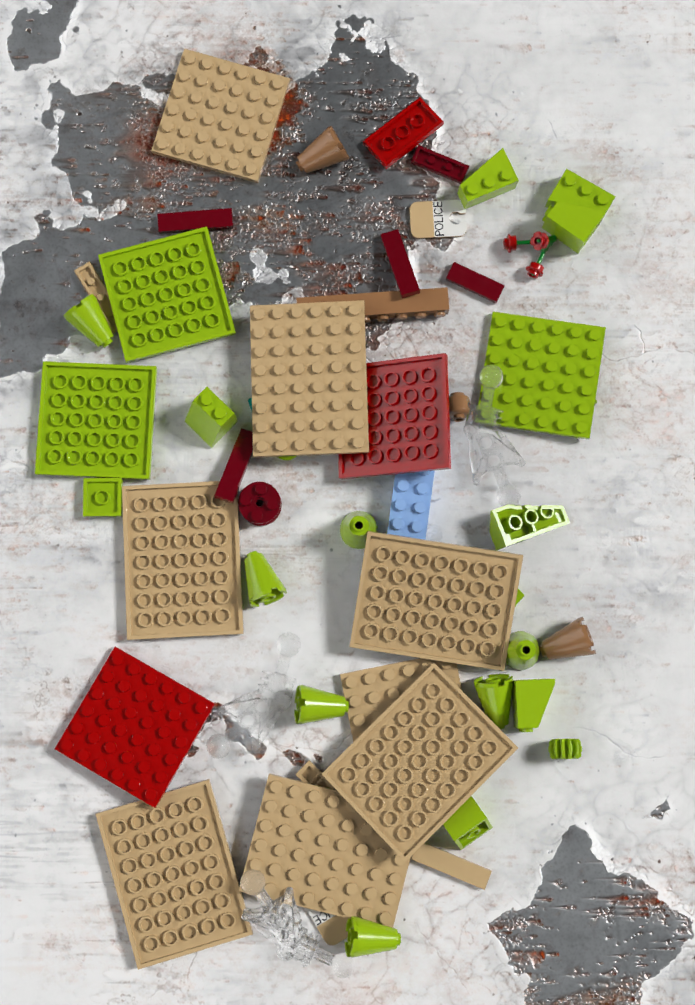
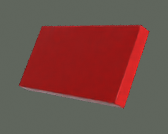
(403, 133)

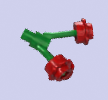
(540, 242)

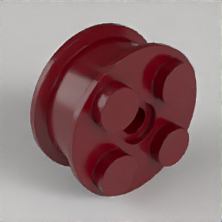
(256, 493)

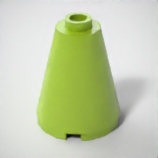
(90, 321)
(356, 537)
(262, 580)
(515, 655)
(495, 697)
(317, 705)
(369, 937)

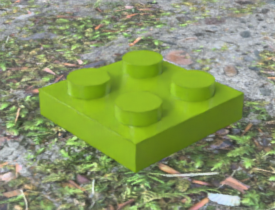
(102, 497)

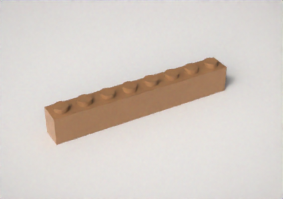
(391, 305)

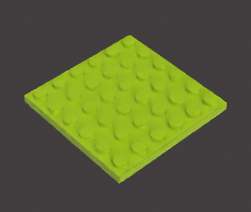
(166, 294)
(546, 373)
(96, 420)

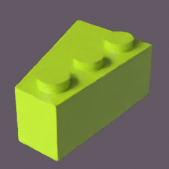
(488, 181)
(581, 192)

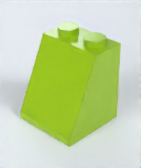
(572, 223)
(210, 417)
(530, 702)
(467, 824)

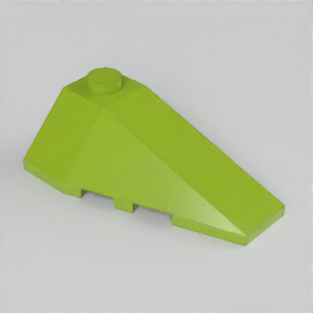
(521, 522)

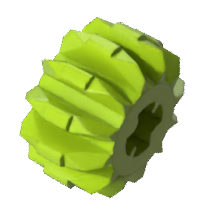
(565, 748)

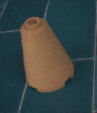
(322, 152)
(568, 642)

